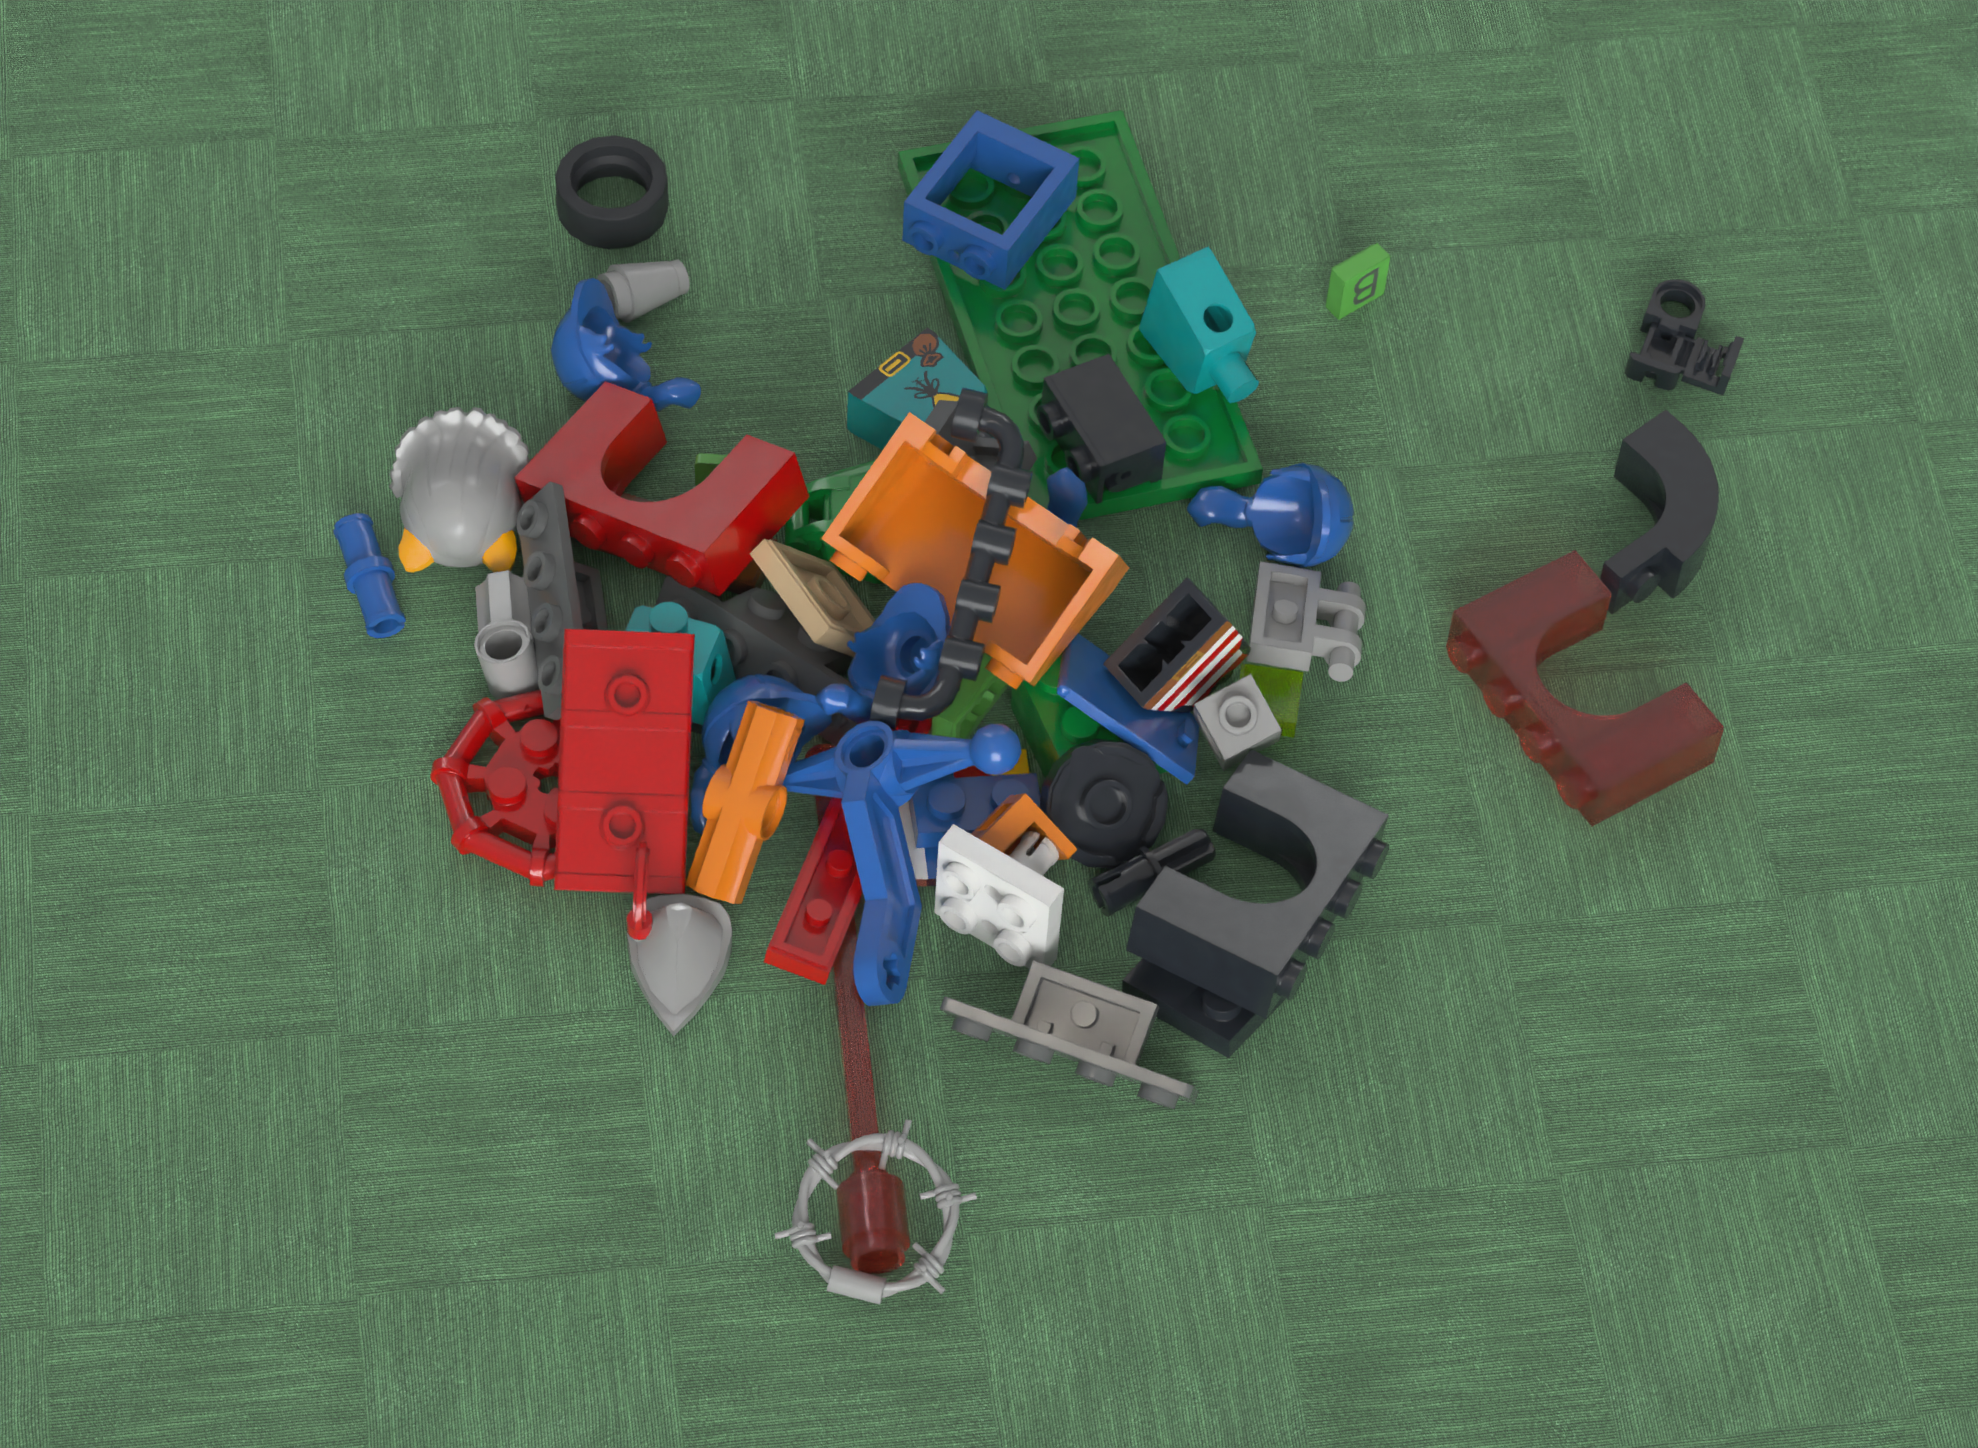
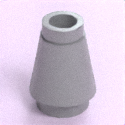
(643, 286)

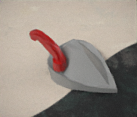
(675, 948)

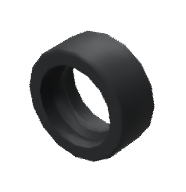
(609, 158)

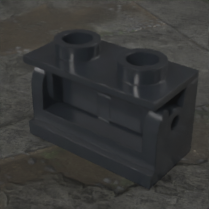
(1101, 427)

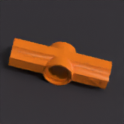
(744, 802)

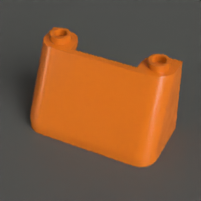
(918, 524)

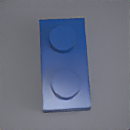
(963, 803)

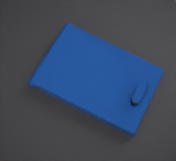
(1163, 735)

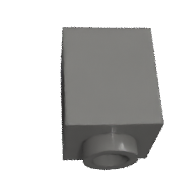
(1237, 722)

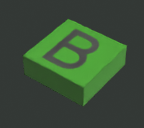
(1357, 281)

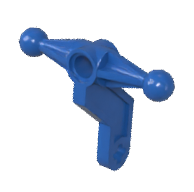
(874, 776)

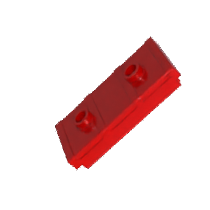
(623, 760)

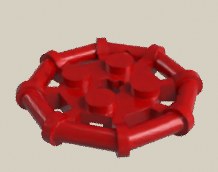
(509, 783)

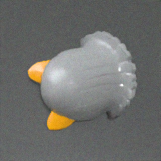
(459, 490)

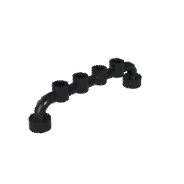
(976, 596)

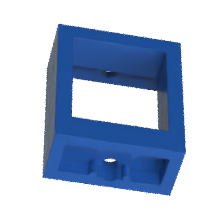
(1012, 159)

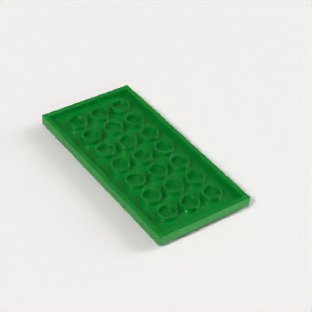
(1083, 301)

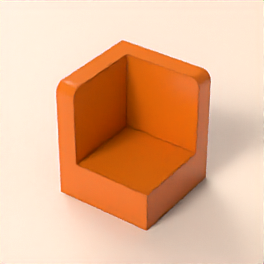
(1016, 817)

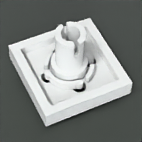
(1001, 895)

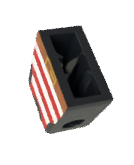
(1181, 648)

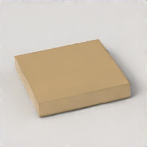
(814, 594)

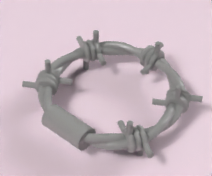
(857, 1283)

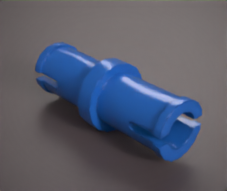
(369, 575)

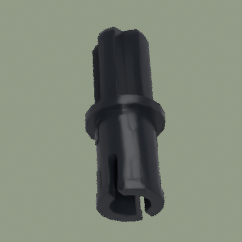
(1133, 879)

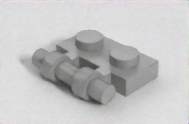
(1286, 627)

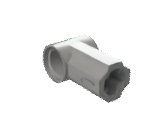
(505, 635)

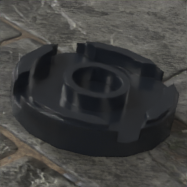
(1105, 801)

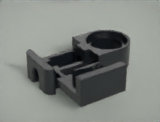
(1680, 351)

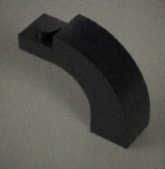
(1680, 489)

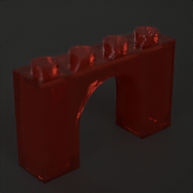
(1594, 759)

